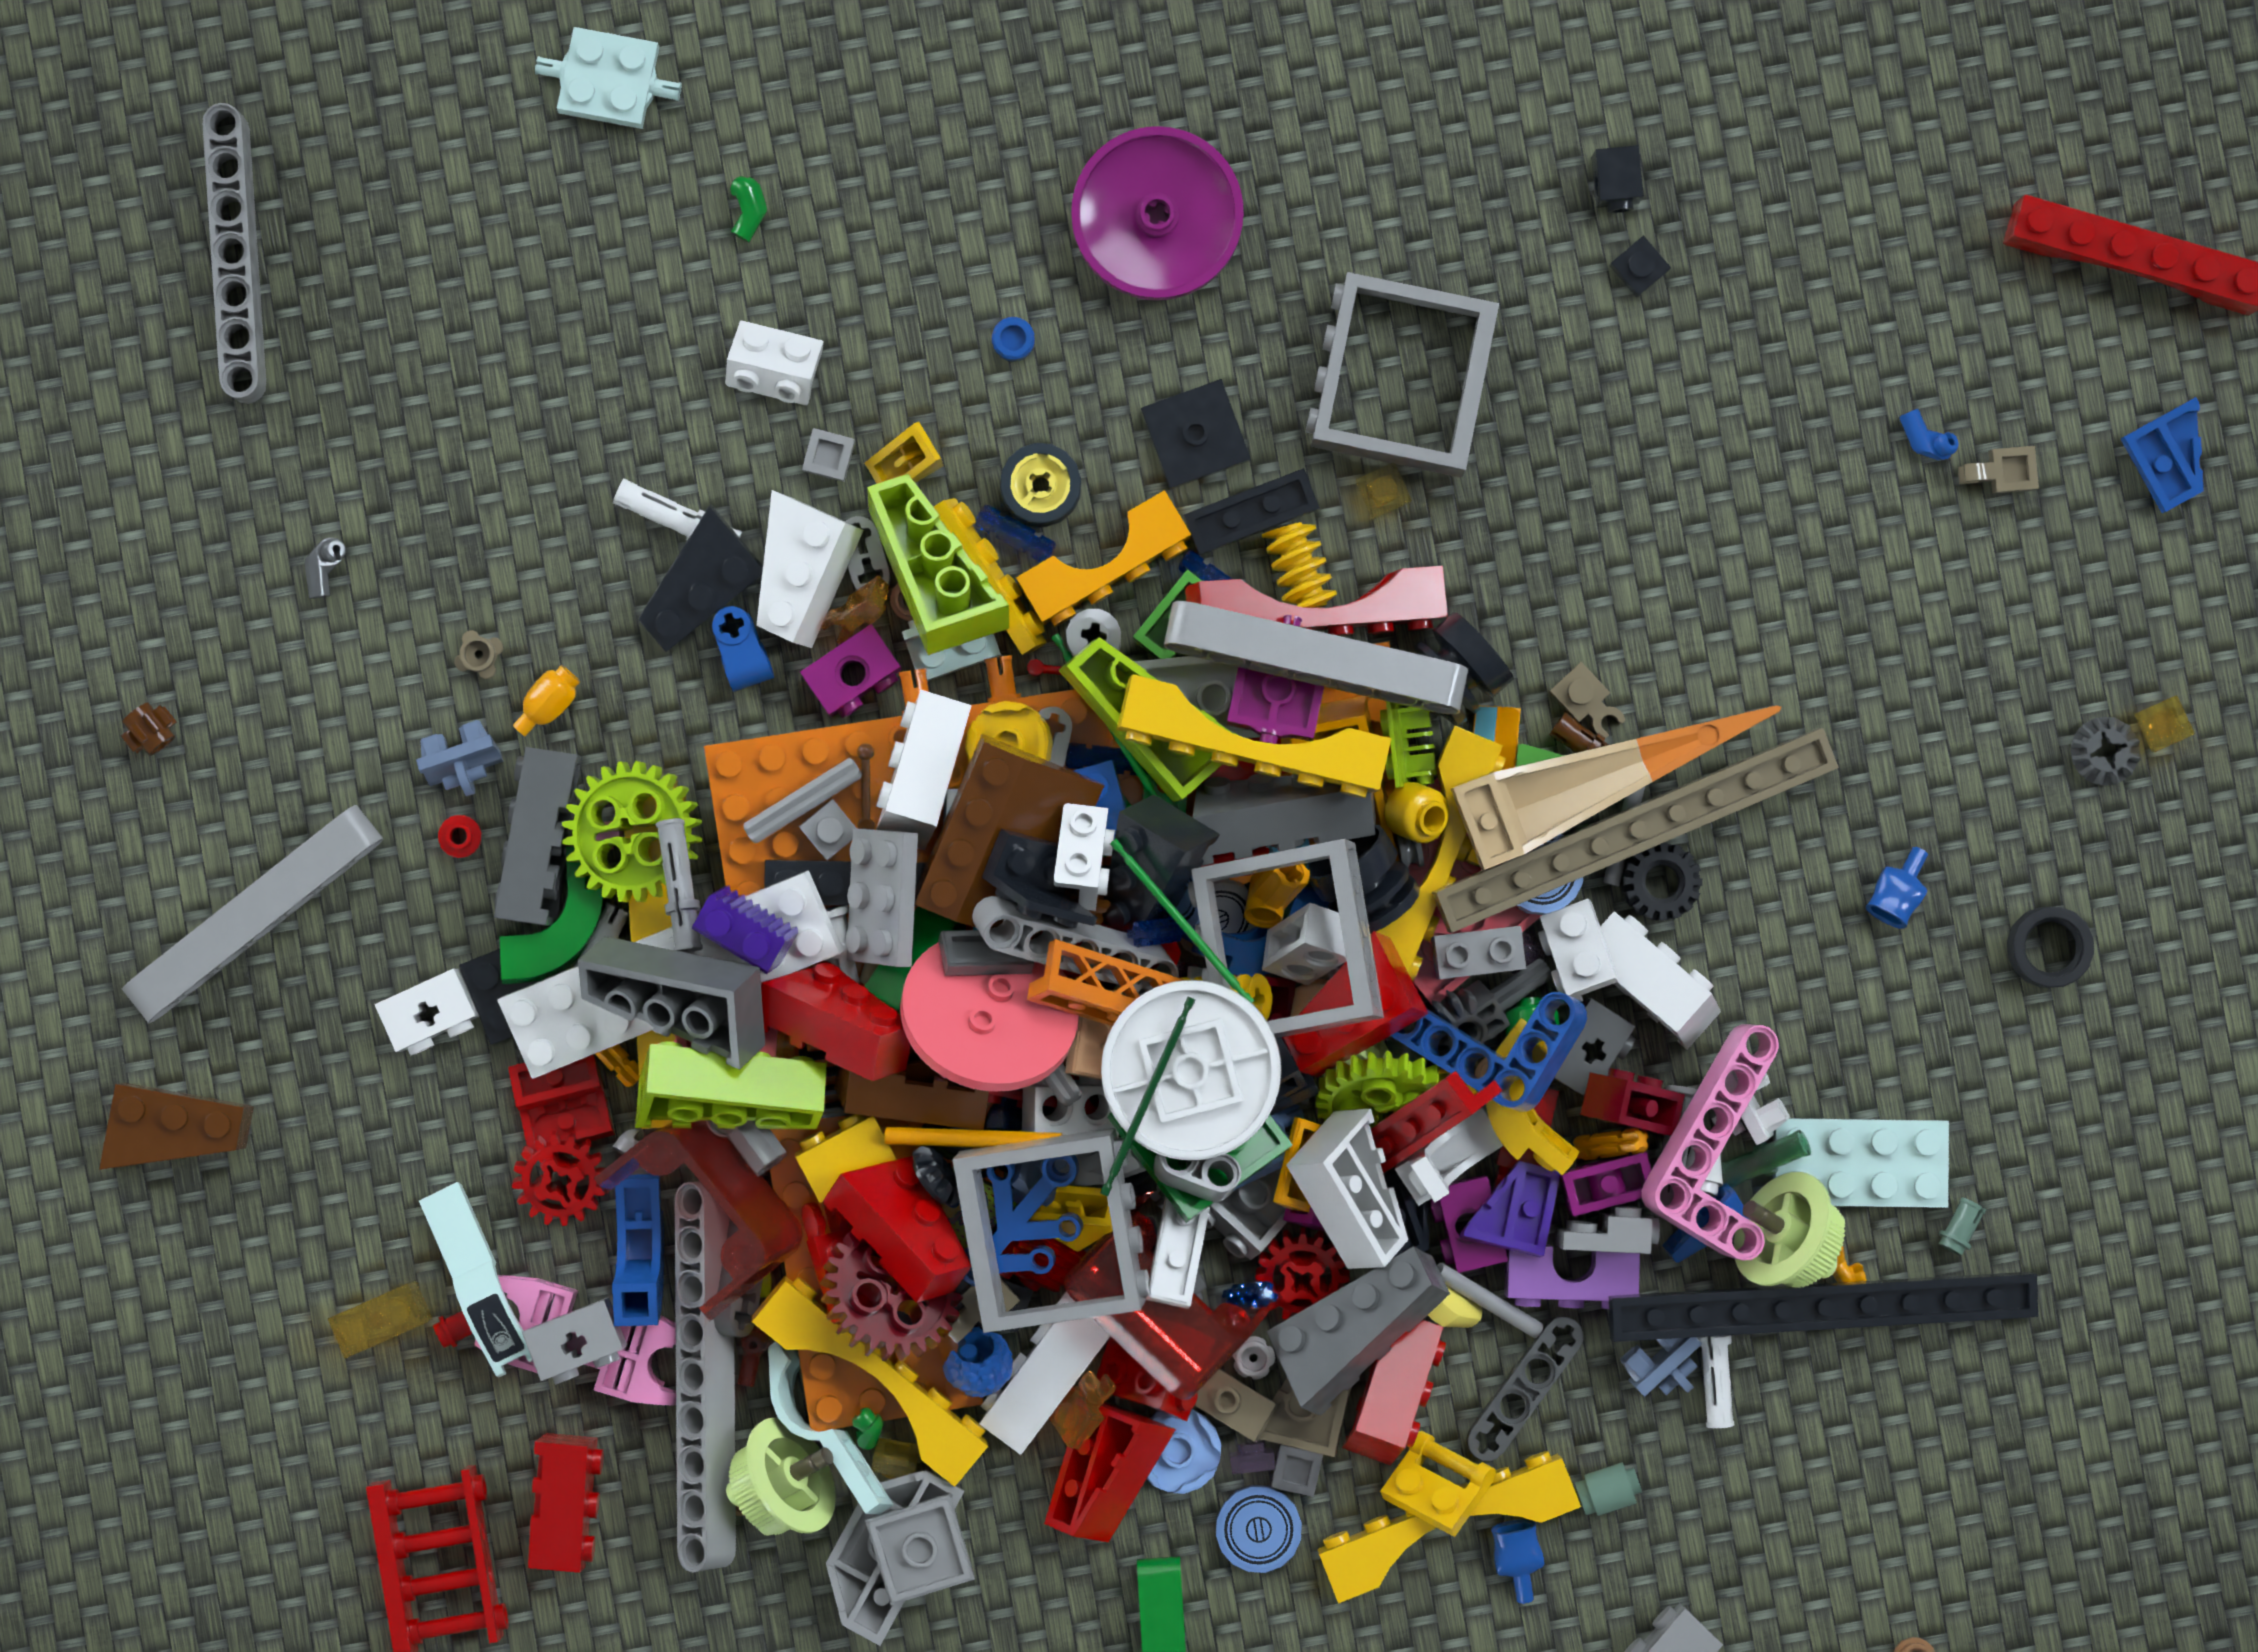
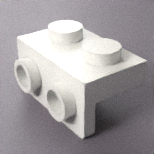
(773, 363)
(1081, 851)
(1577, 949)

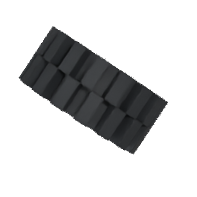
(1685, 894)

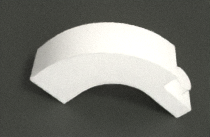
(1448, 1156)

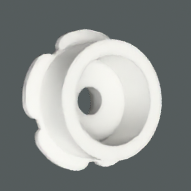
(1255, 1369)

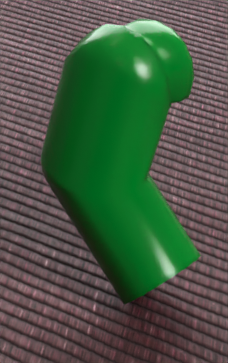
(868, 1428)

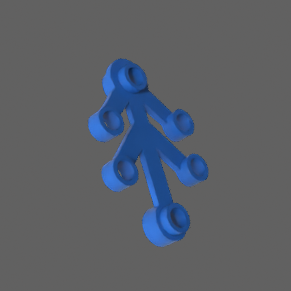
(1013, 1223)

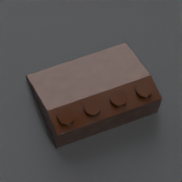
(998, 791)

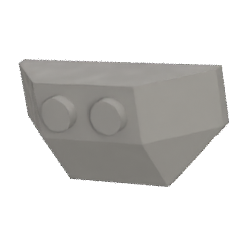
(854, 1566)

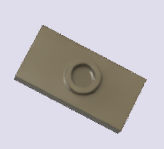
(1236, 1405)

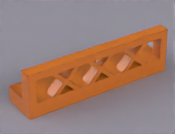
(1090, 999)

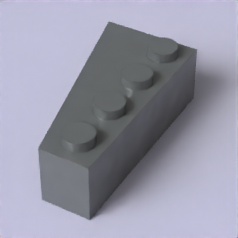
(1278, 814)
(534, 852)
(678, 993)
(1354, 1326)

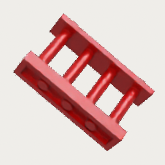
(395, 1545)

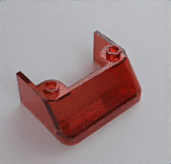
(765, 1224)
(1171, 1342)

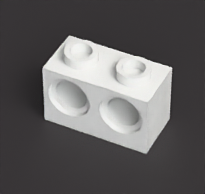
(1305, 945)
(1065, 1119)

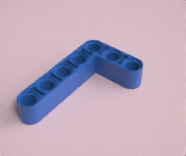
(1518, 1063)

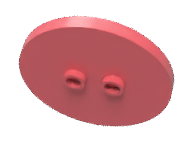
(983, 1026)

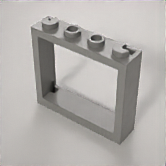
(1327, 377)
(1352, 918)
(981, 1244)

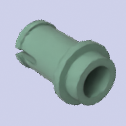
(1961, 1227)

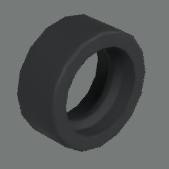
(2083, 947)

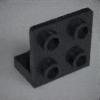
(1024, 874)

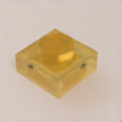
(1383, 491)
(2164, 723)
(895, 1458)

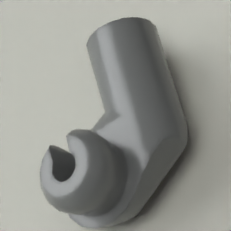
(320, 563)

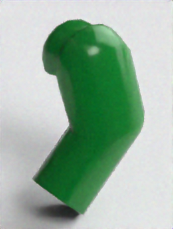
(752, 206)

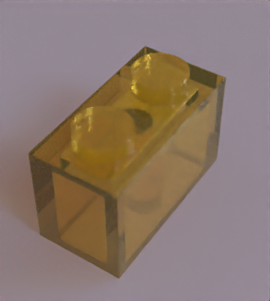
(380, 1319)

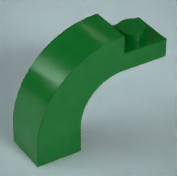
(555, 948)

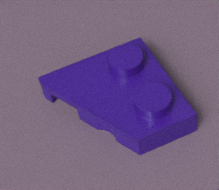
(1517, 1211)

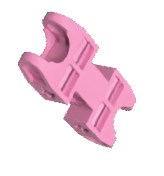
(637, 1379)

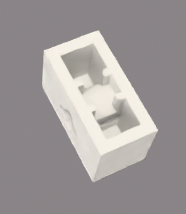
(402, 1012)

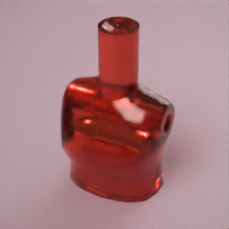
(752, 1355)

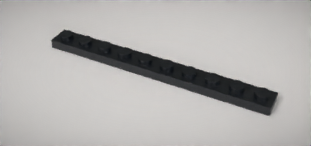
(1823, 1306)

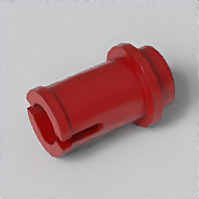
(452, 1329)

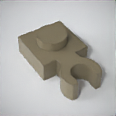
(1583, 695)

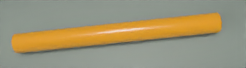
(959, 1137)

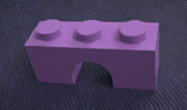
(1534, 1279)

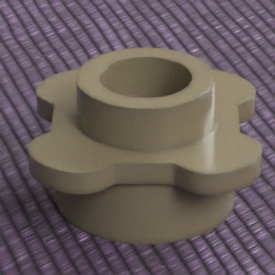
(471, 644)

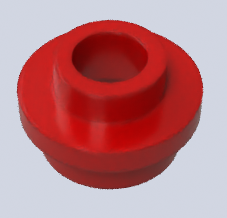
(473, 839)

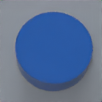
(1013, 339)

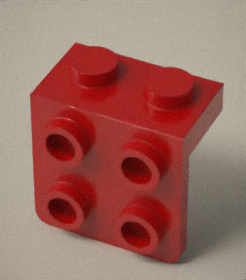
(1138, 1385)

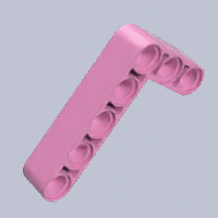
(1708, 1145)

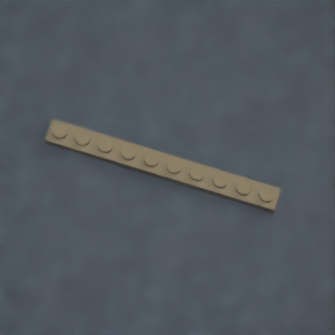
(1635, 830)

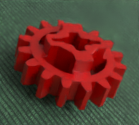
(551, 1162)
(1291, 1256)

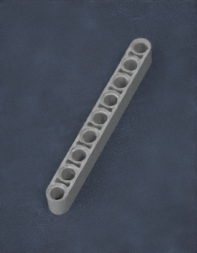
(702, 1387)

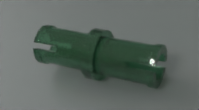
(1766, 1158)

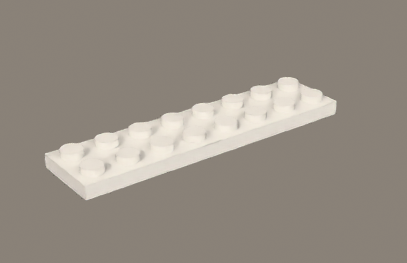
(561, 1028)

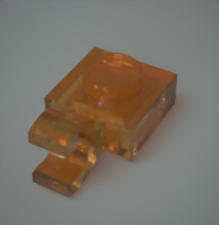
(861, 607)
(1079, 1410)

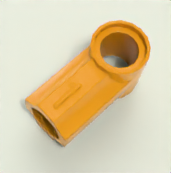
(1272, 892)

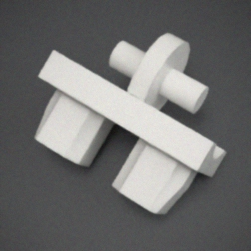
(1758, 1120)

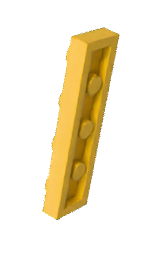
(1024, 626)

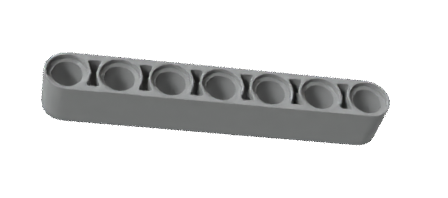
(224, 235)
(1315, 657)
(252, 914)

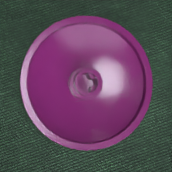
(1157, 213)

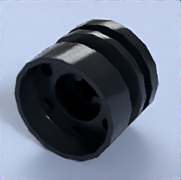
(1467, 647)
(1385, 882)

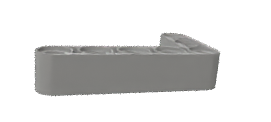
(1017, 929)

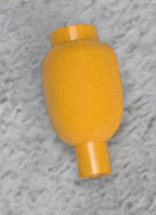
(547, 699)

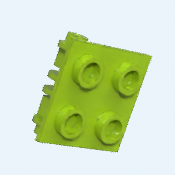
(1399, 763)

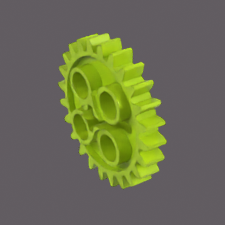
(627, 793)
(1375, 1084)

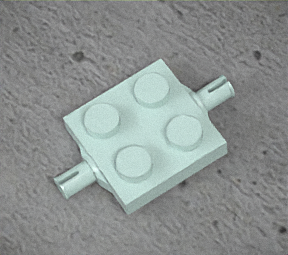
(608, 78)

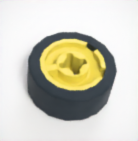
(1041, 507)

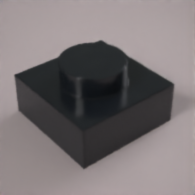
(1640, 266)

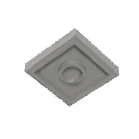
(920, 1549)

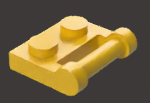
(1431, 1495)

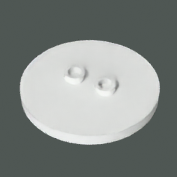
(1217, 1077)

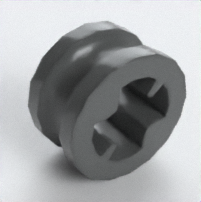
(1409, 851)

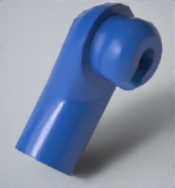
(1925, 441)

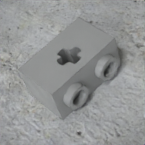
(1478, 952)
(549, 1346)

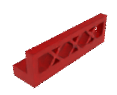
(1428, 1117)

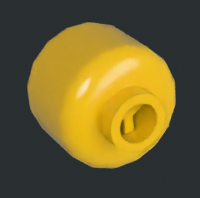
(1416, 812)

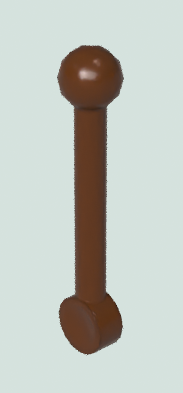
(865, 753)

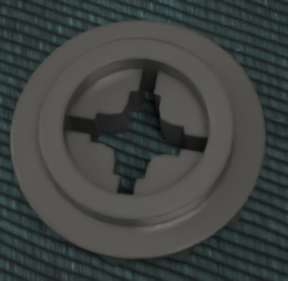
(2089, 739)

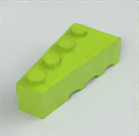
(936, 576)
(1101, 679)
(696, 1086)

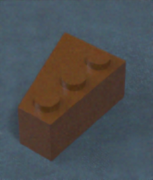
(913, 1096)
(169, 1125)

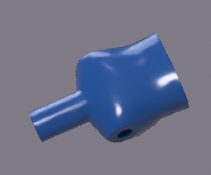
(1899, 891)
(1518, 1554)

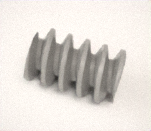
(1089, 620)

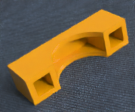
(1058, 588)

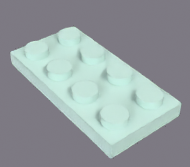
(1875, 1160)

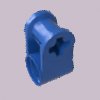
(743, 656)

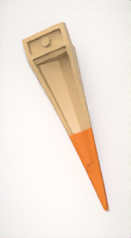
(1535, 802)

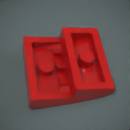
(562, 1101)

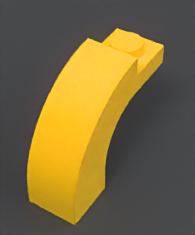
(1526, 1129)

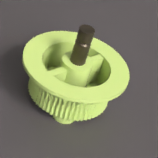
(1799, 1232)
(782, 1481)

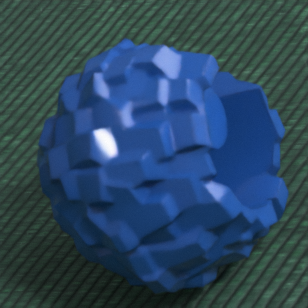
(980, 1363)

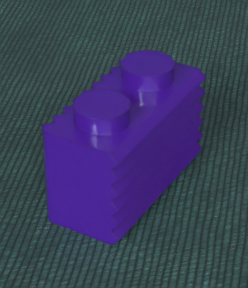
(745, 929)

